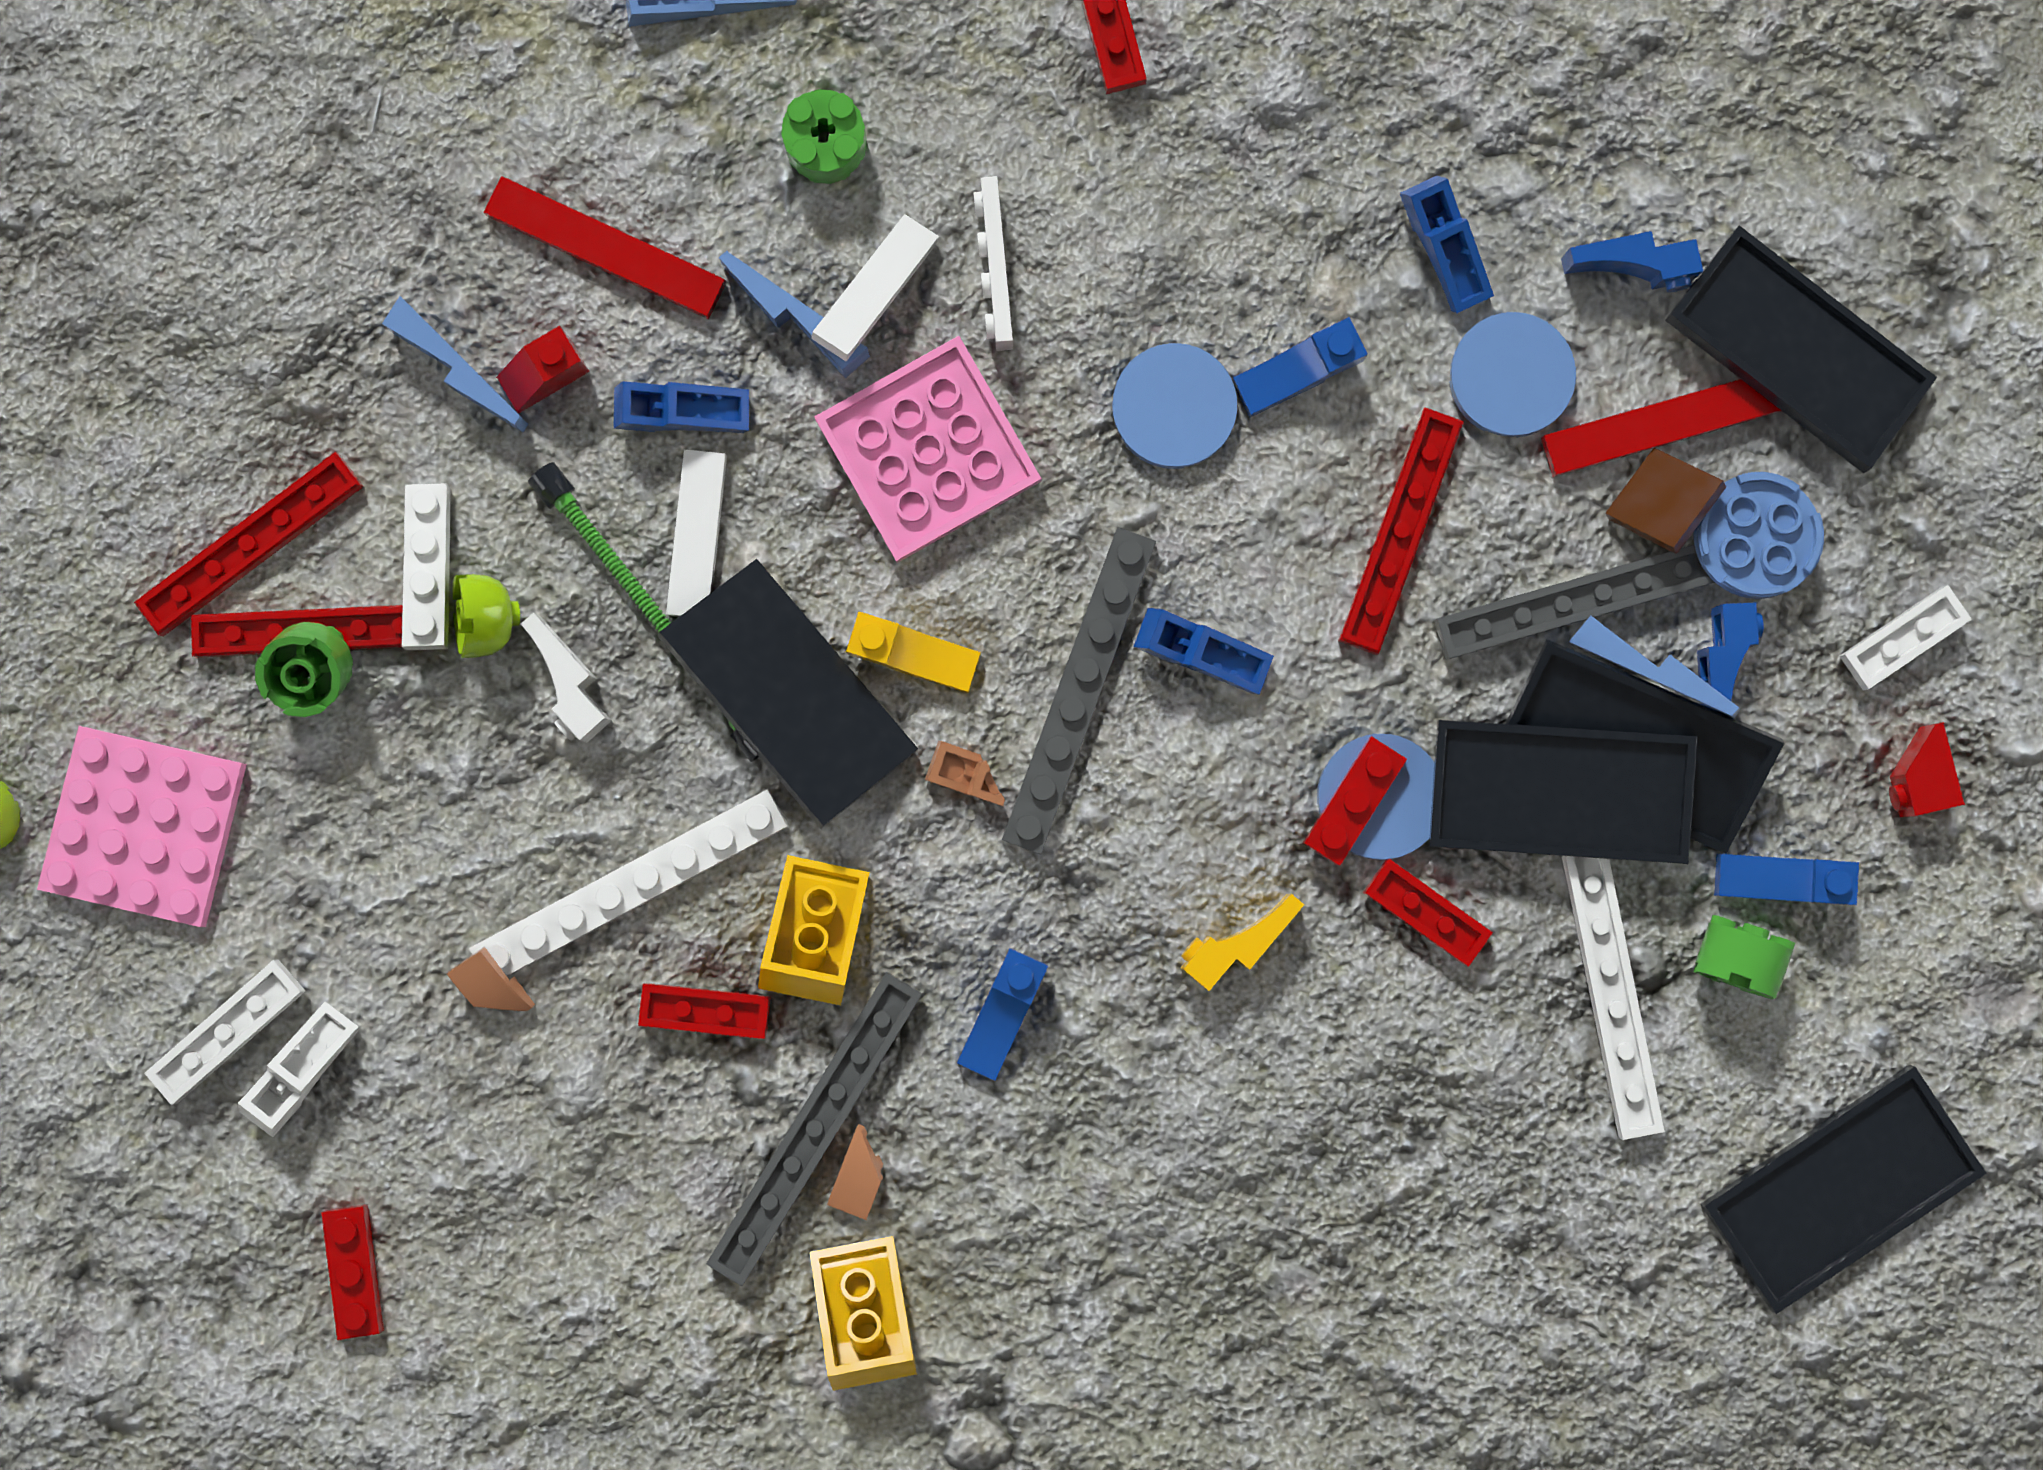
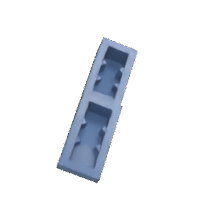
(658, 11)
(782, 306)
(462, 378)
(1671, 674)

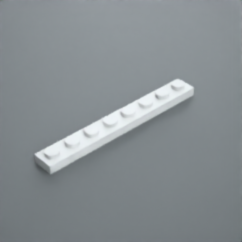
(635, 883)
(1613, 996)

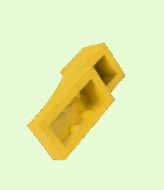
(912, 652)
(1211, 959)

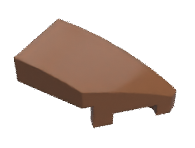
(963, 772)
(487, 985)
(857, 1178)

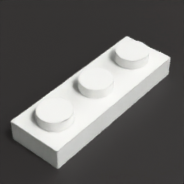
(1905, 637)

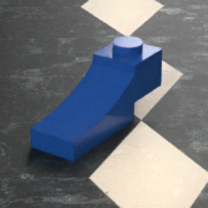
(1447, 242)
(1636, 255)
(1300, 367)
(680, 407)
(1733, 632)
(1203, 650)
(1786, 879)
(1002, 1014)

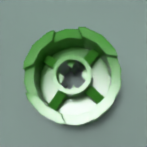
(819, 113)
(291, 686)
(1744, 957)

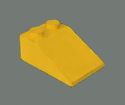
(813, 930)
(862, 1313)

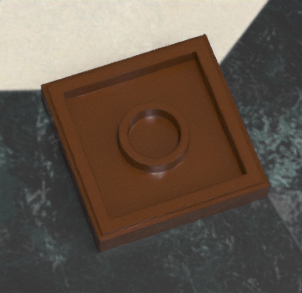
(1665, 500)

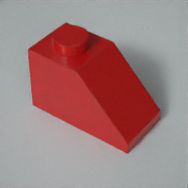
(541, 369)
(1925, 775)

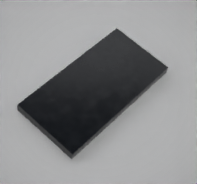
(1801, 349)
(788, 693)
(1587, 694)
(1563, 791)
(1843, 1189)

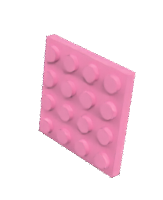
(928, 449)
(142, 826)

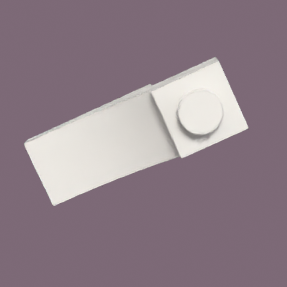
(576, 710)
(297, 1069)

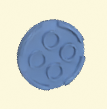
(1512, 374)
(1174, 405)
(1760, 536)
(1403, 814)

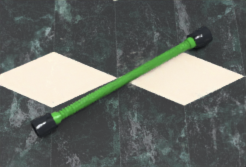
(556, 491)

